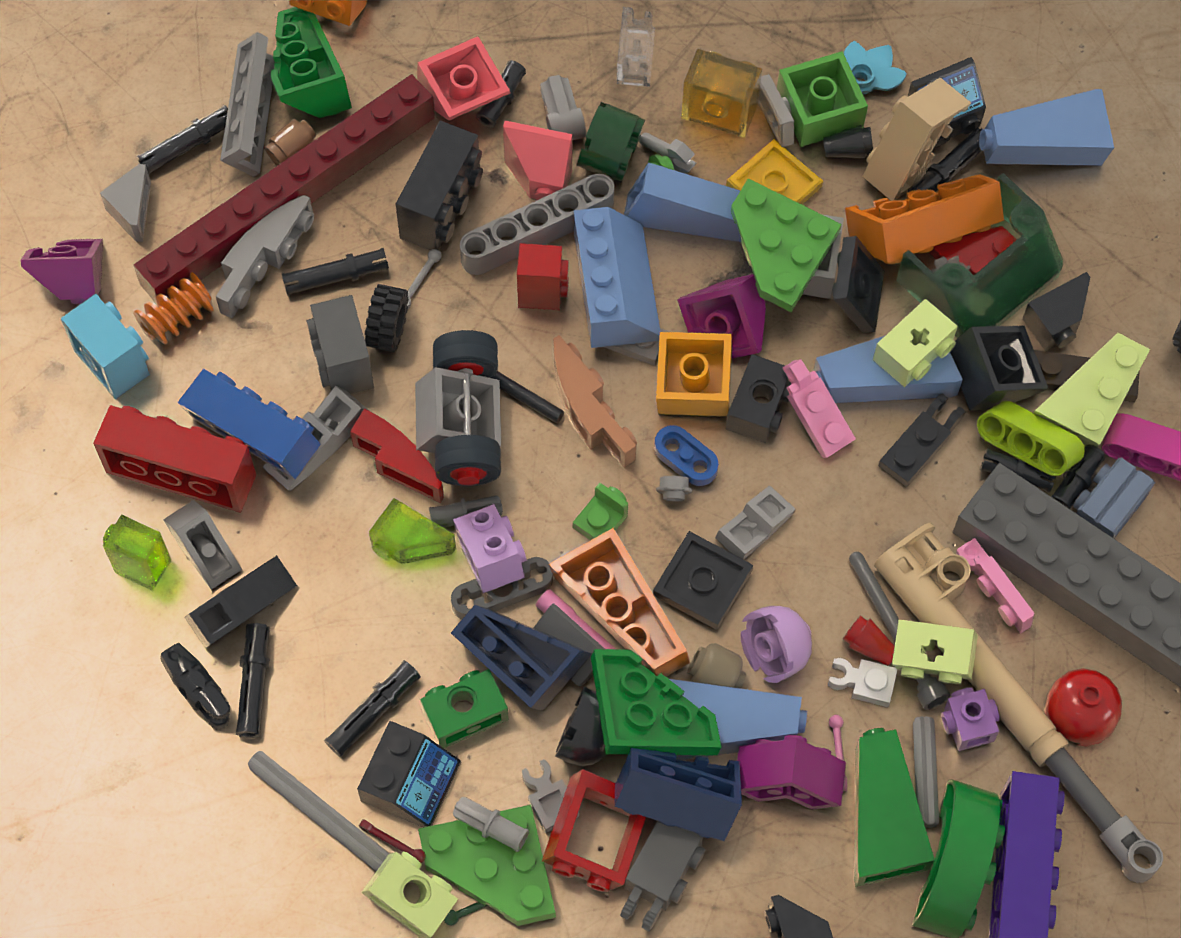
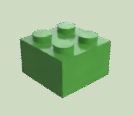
(822, 97)

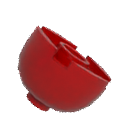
(1084, 706)

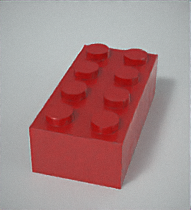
(175, 457)

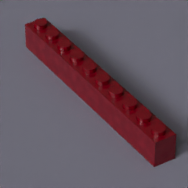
(308, 173)

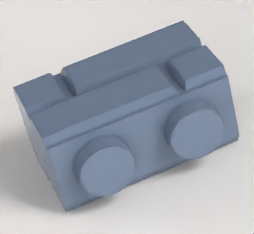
(1115, 497)

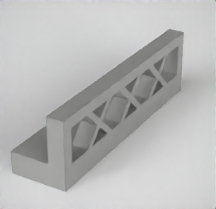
(248, 105)

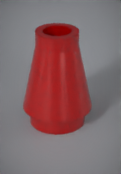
(870, 641)

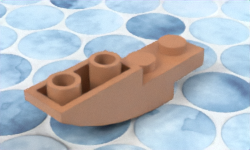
(583, 400)

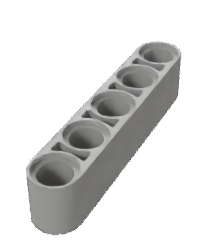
(518, 224)

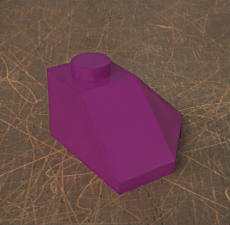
(69, 269)
(728, 309)

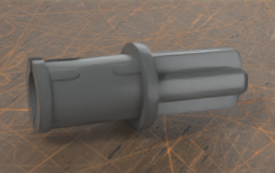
(445, 514)

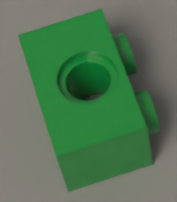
(453, 726)

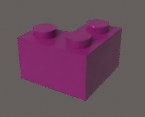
(791, 771)

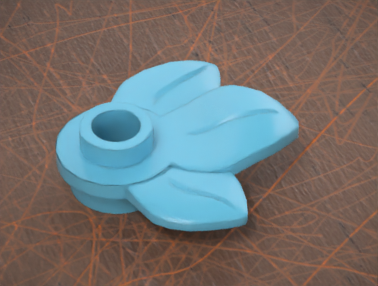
(873, 67)

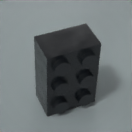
(439, 187)

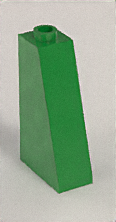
(887, 816)

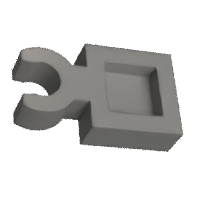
(548, 796)

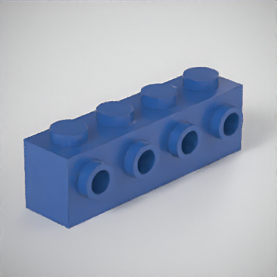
(241, 414)

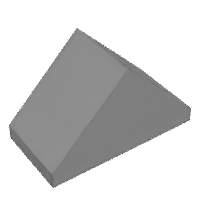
(128, 201)

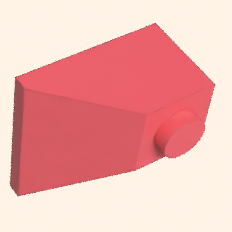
(461, 79)
(538, 158)

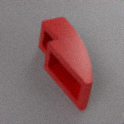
(395, 455)

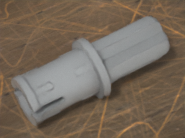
(490, 823)

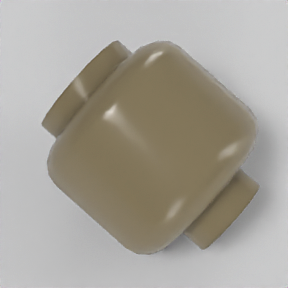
(717, 667)

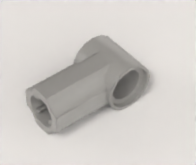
(561, 107)

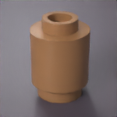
(289, 140)

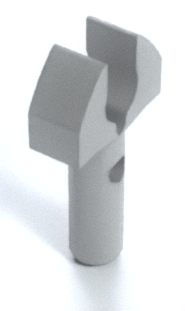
(677, 151)

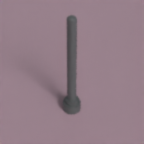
(931, 691)

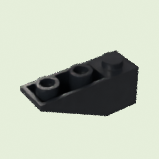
(240, 601)

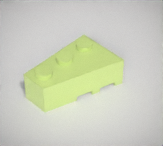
(1095, 391)

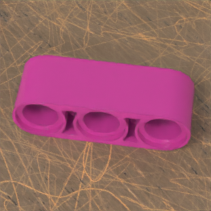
(1144, 445)

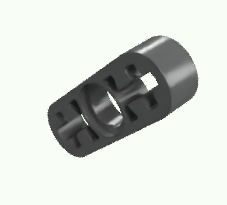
(495, 603)

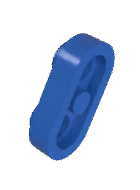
(687, 456)

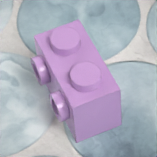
(489, 548)

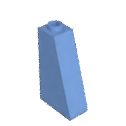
(1051, 133)
(682, 204)
(855, 377)
(746, 714)

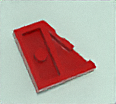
(976, 248)

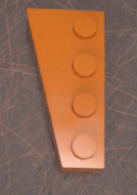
(927, 217)

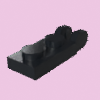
(920, 442)

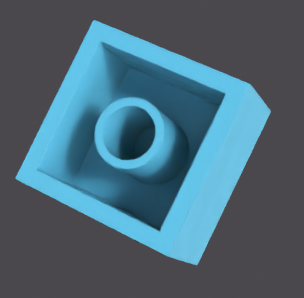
(106, 345)

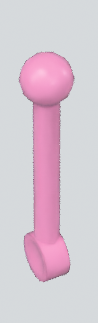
(836, 723)

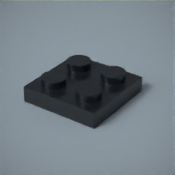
(858, 284)
(702, 580)

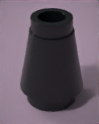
(849, 143)

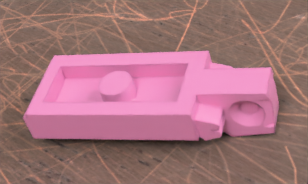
(817, 409)
(995, 582)

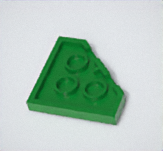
(648, 709)

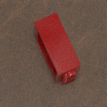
(568, 864)

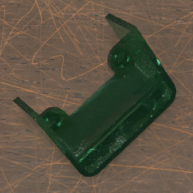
(1003, 283)

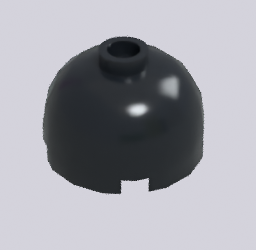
(583, 736)

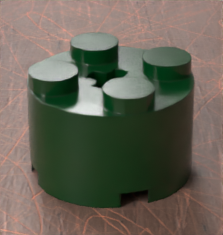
(610, 141)

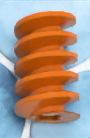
(174, 309)

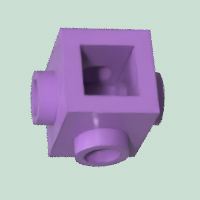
(970, 718)

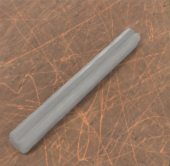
(317, 810)

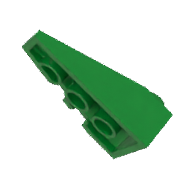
(306, 67)

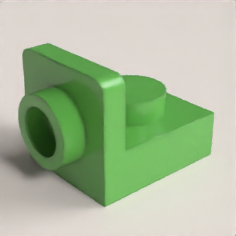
(602, 513)

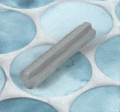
(926, 770)

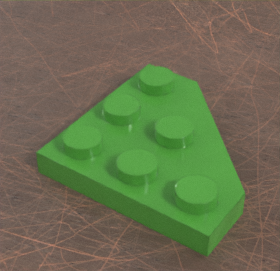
(781, 242)
(491, 870)

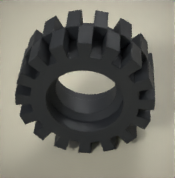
(386, 318)

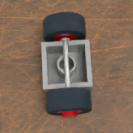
(461, 409)

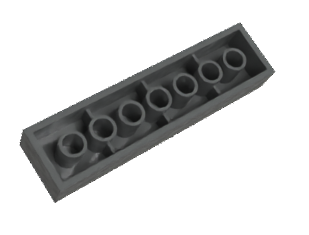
(1078, 568)

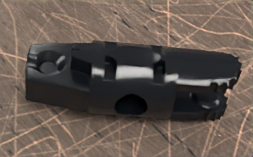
(196, 685)

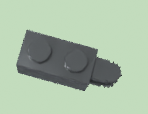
(661, 870)

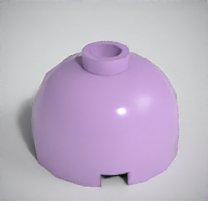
(776, 642)

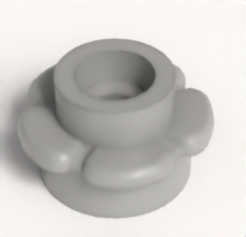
(674, 488)

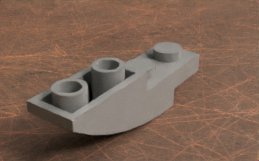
(265, 243)

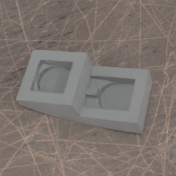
(756, 523)

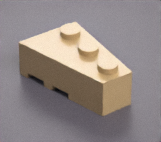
(911, 136)

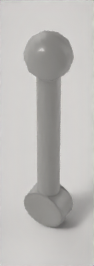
(434, 256)

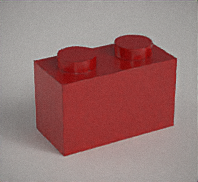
(541, 277)

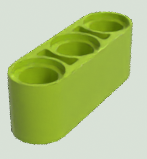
(1030, 438)

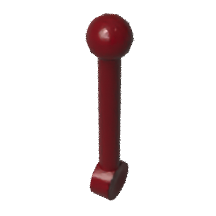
(366, 826)

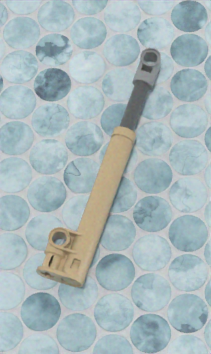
(916, 574)

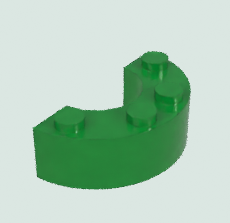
(962, 860)

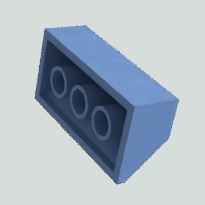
(615, 278)

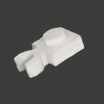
(870, 682)

